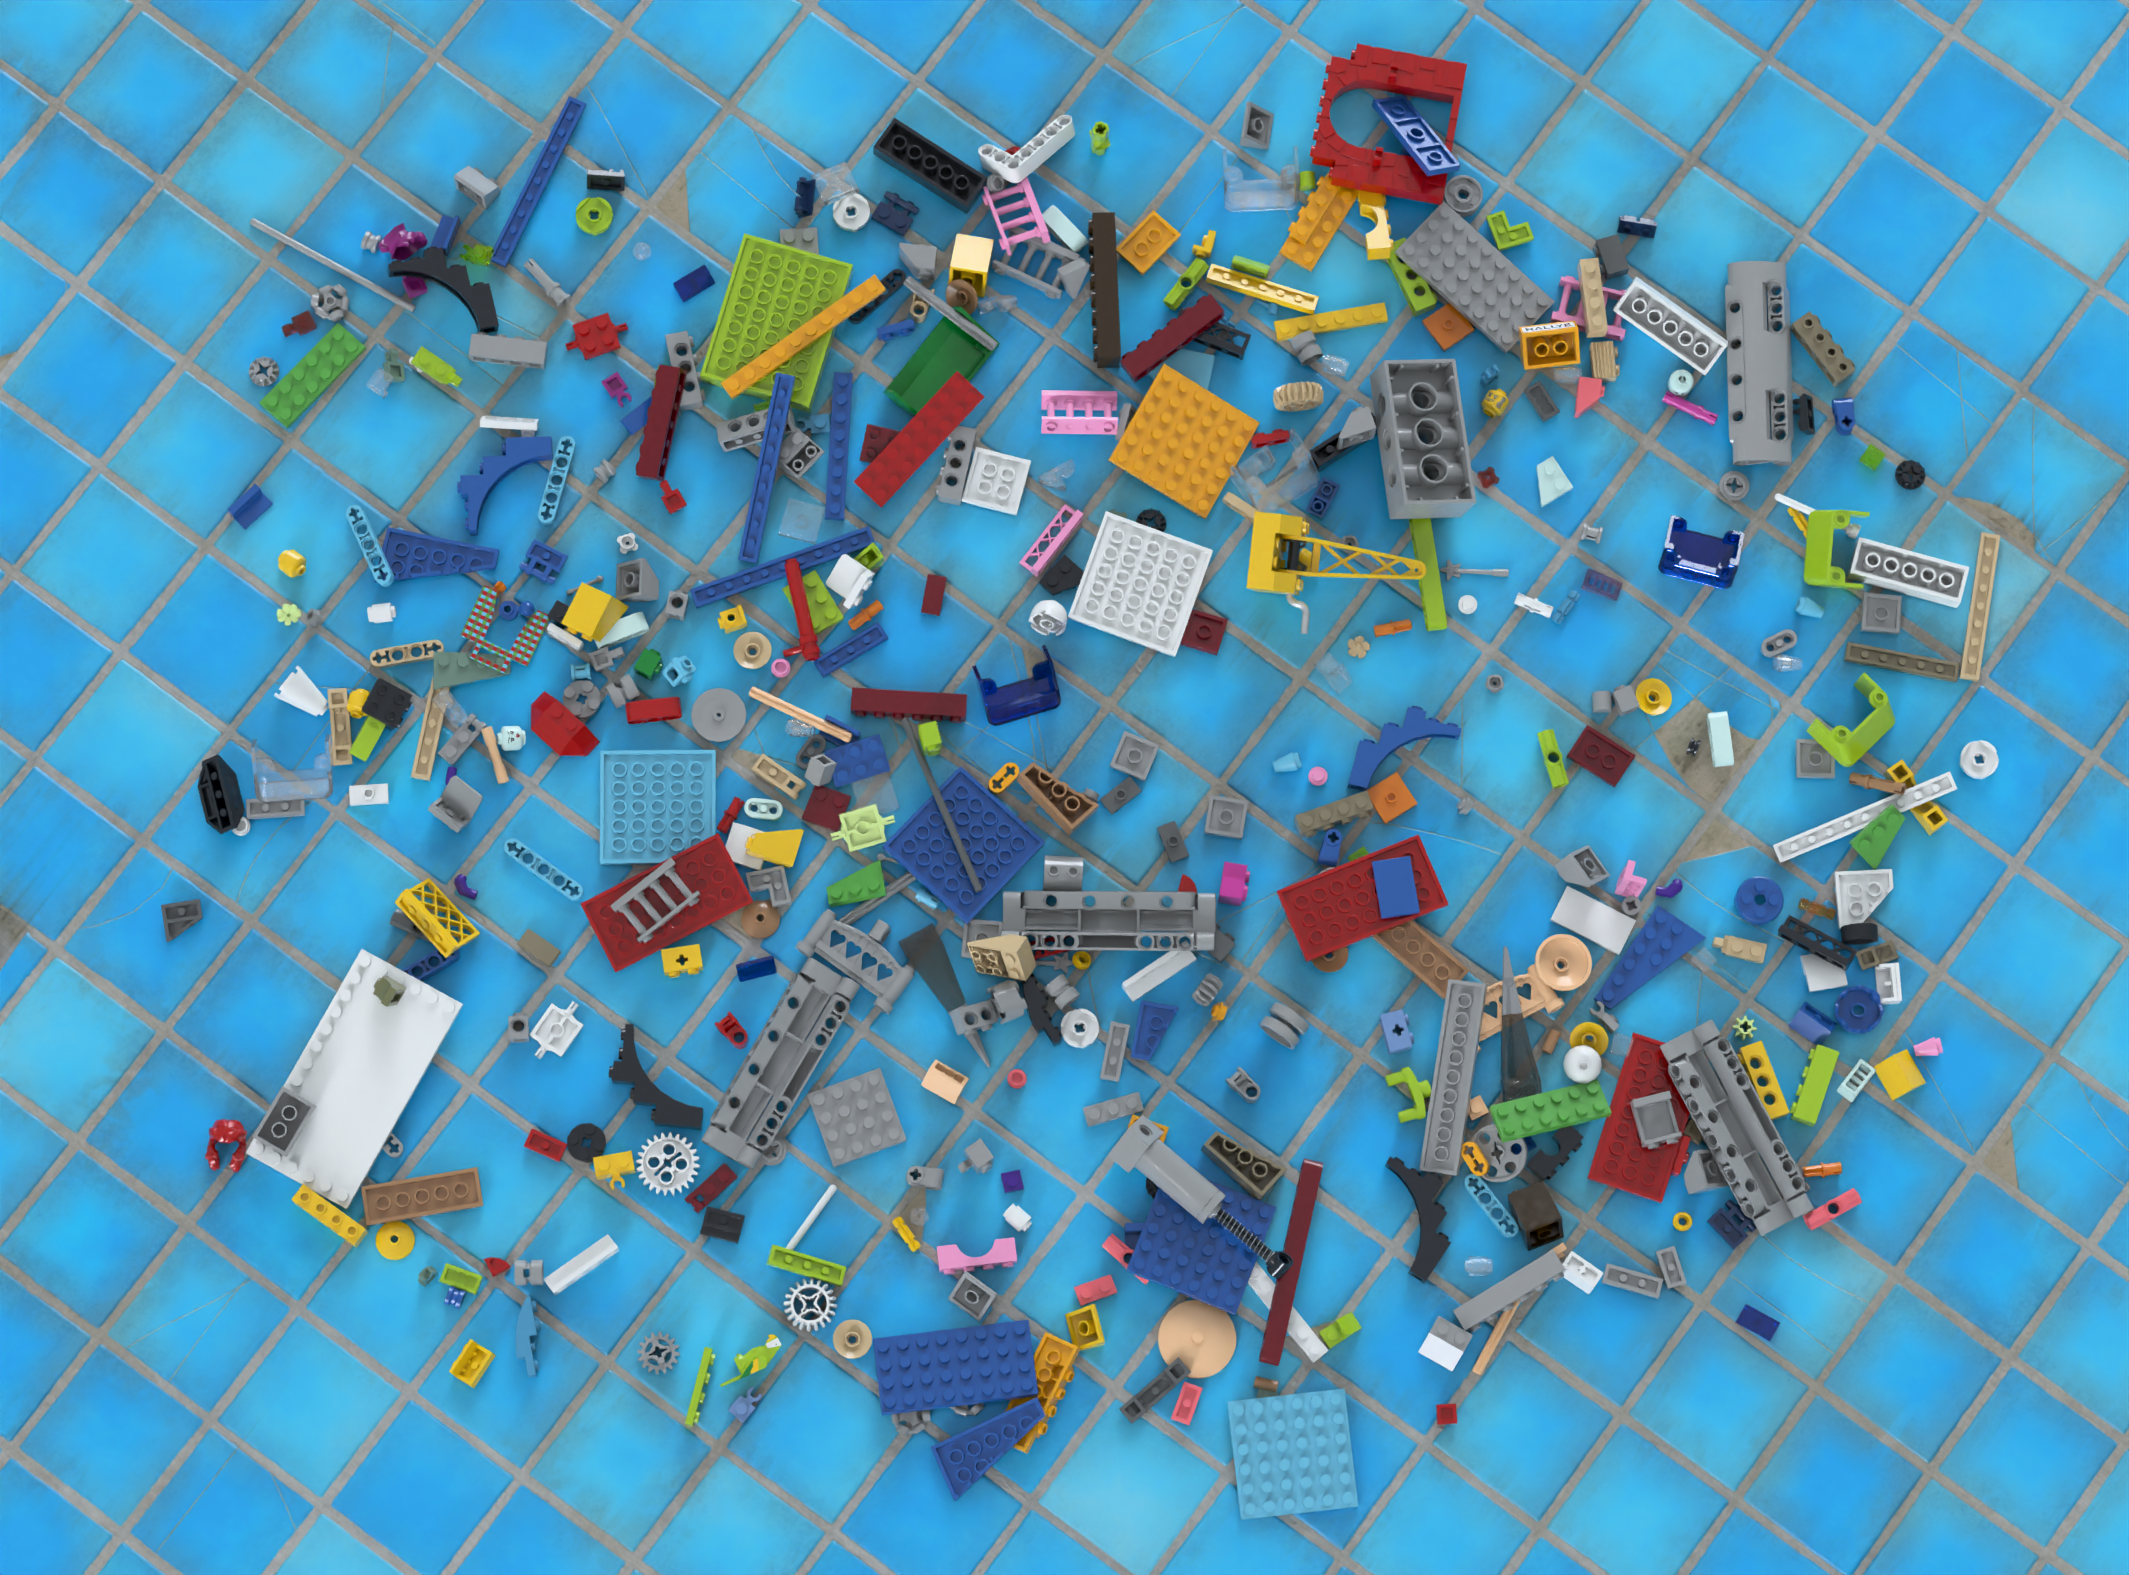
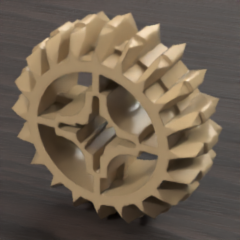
(1298, 396)

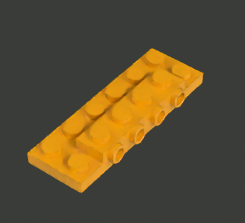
(1318, 223)
(1053, 1370)

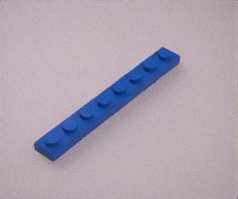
(838, 446)

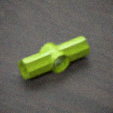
(1099, 138)
(1191, 275)
(1550, 747)

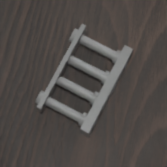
(1050, 250)
(637, 893)

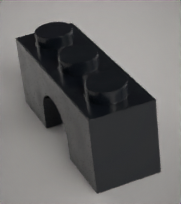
(1544, 1165)

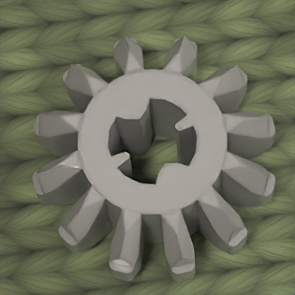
(1207, 990)

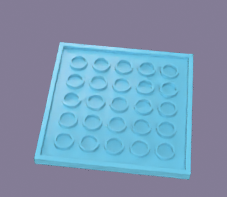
(655, 804)
(1292, 1454)

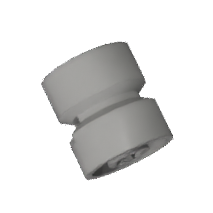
(1305, 345)
(622, 691)
(1062, 992)
(536, 1272)

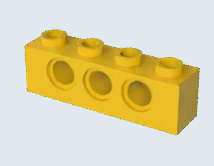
(1757, 1052)
(329, 1215)

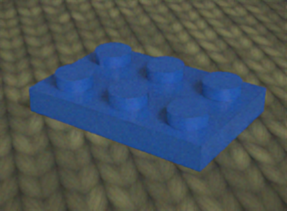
(858, 760)

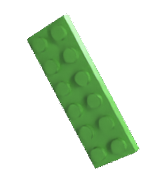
(312, 375)
(1550, 1111)

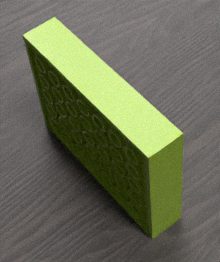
(766, 300)

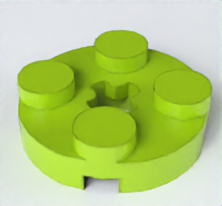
(594, 205)

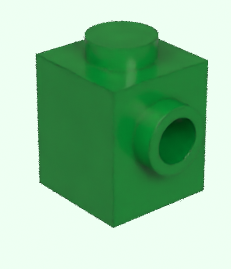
(649, 664)

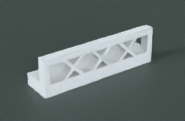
(1157, 972)
(581, 1264)

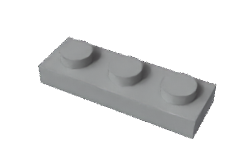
(258, 810)
(1114, 1051)
(1113, 1109)
(1632, 1281)

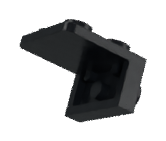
(387, 704)

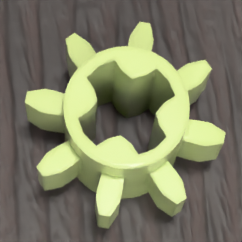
(1739, 1031)

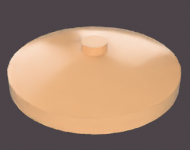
(1198, 1336)

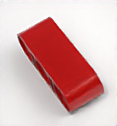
(653, 710)

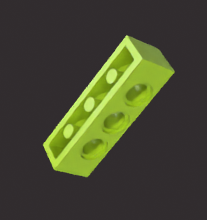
(1417, 304)

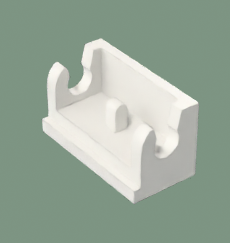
(1888, 983)
(1581, 1272)

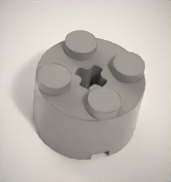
(1007, 1001)

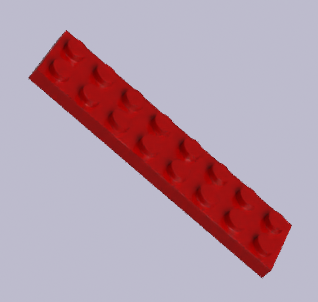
(919, 439)

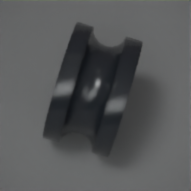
(1693, 747)

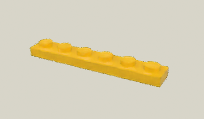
(1262, 289)
(1331, 321)

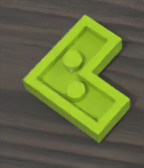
(1506, 236)

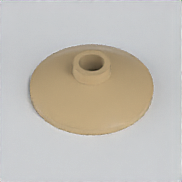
(751, 641)
(849, 1329)

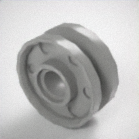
(1463, 185)

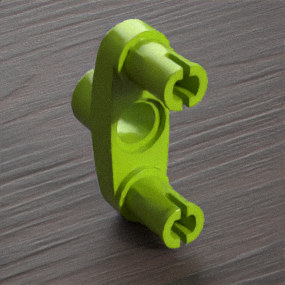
(1417, 1090)

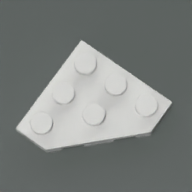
(1860, 893)

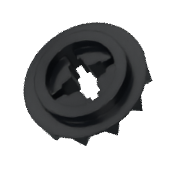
(1904, 480)
(1160, 520)

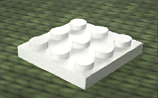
(996, 481)

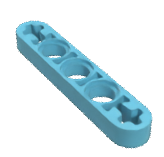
(556, 489)
(376, 551)
(547, 878)

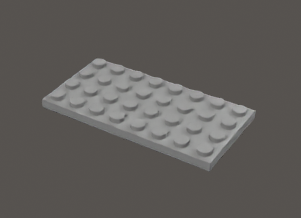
(1474, 277)

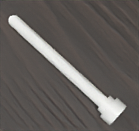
(1852, 529)
(812, 1216)

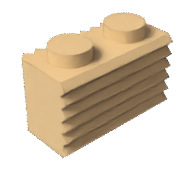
(1603, 361)

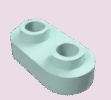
(764, 807)

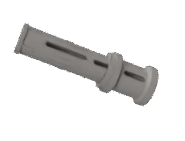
(552, 289)

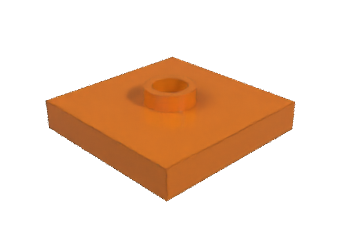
(1447, 326)
(1391, 798)

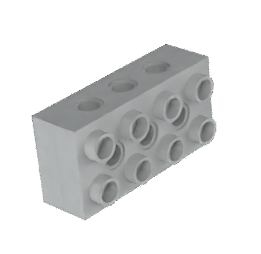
(1422, 439)

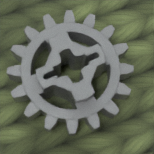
(655, 1345)

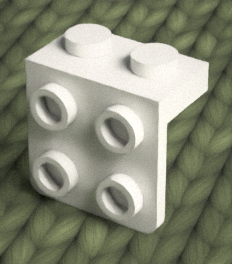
(850, 580)

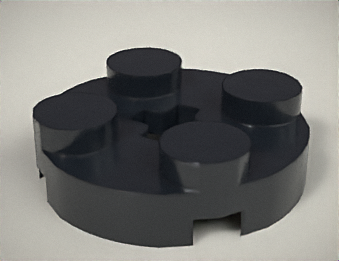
(576, 1138)

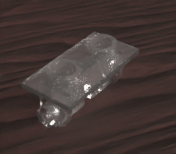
(450, 708)

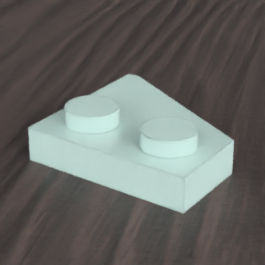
(1551, 481)

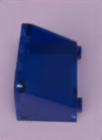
(1700, 555)

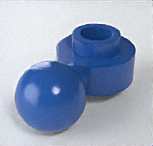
(526, 609)

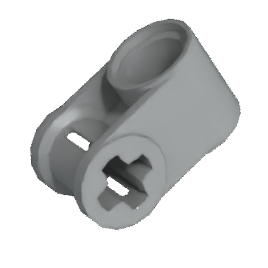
(1241, 1083)
(928, 1178)

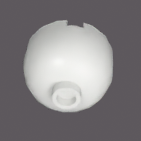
(1048, 617)
(1582, 1064)

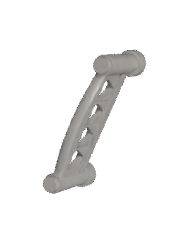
(887, 989)

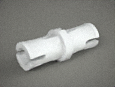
(1533, 605)

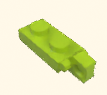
(435, 367)

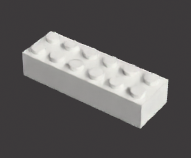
(1670, 326)
(1908, 572)

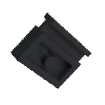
(722, 1225)

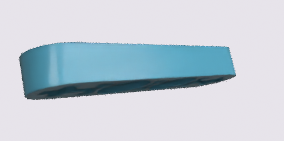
(1493, 1204)

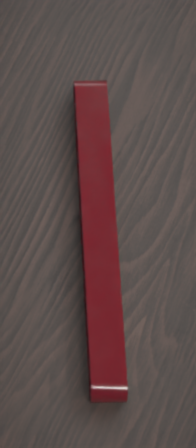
(1294, 1247)

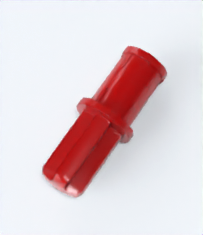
(730, 815)

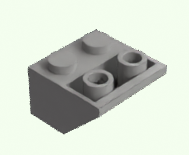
(798, 454)

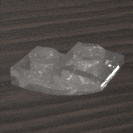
(1004, 303)

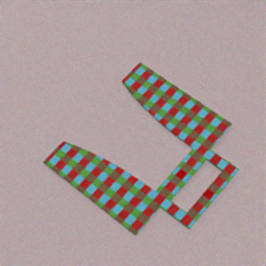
(478, 625)

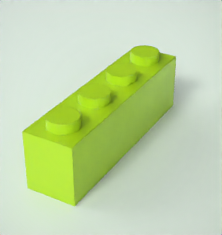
(1814, 1086)

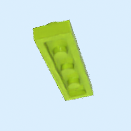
(806, 1265)
(698, 1395)

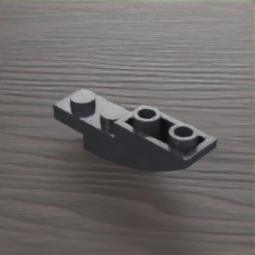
(1036, 1002)

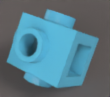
(679, 671)

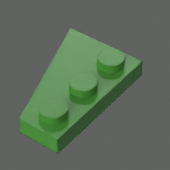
(1878, 835)
(858, 887)

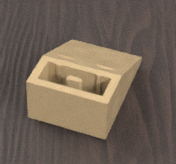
(1003, 956)

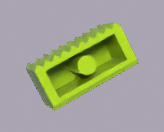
(930, 738)

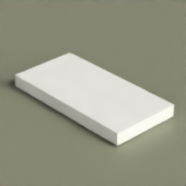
(1592, 920)

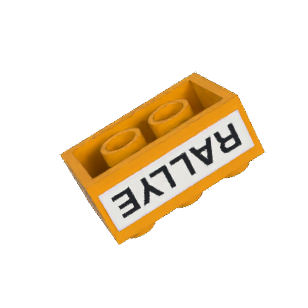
(1549, 345)

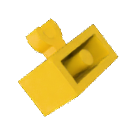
(614, 1167)

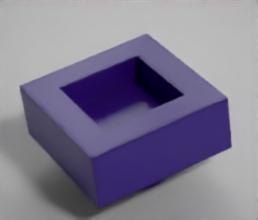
(1012, 1181)

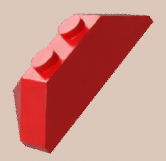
(560, 728)

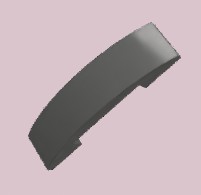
(1155, 1390)

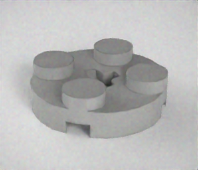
(588, 690)

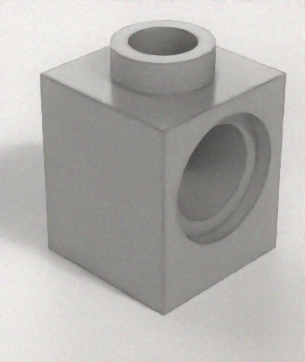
(677, 613)
(521, 1036)

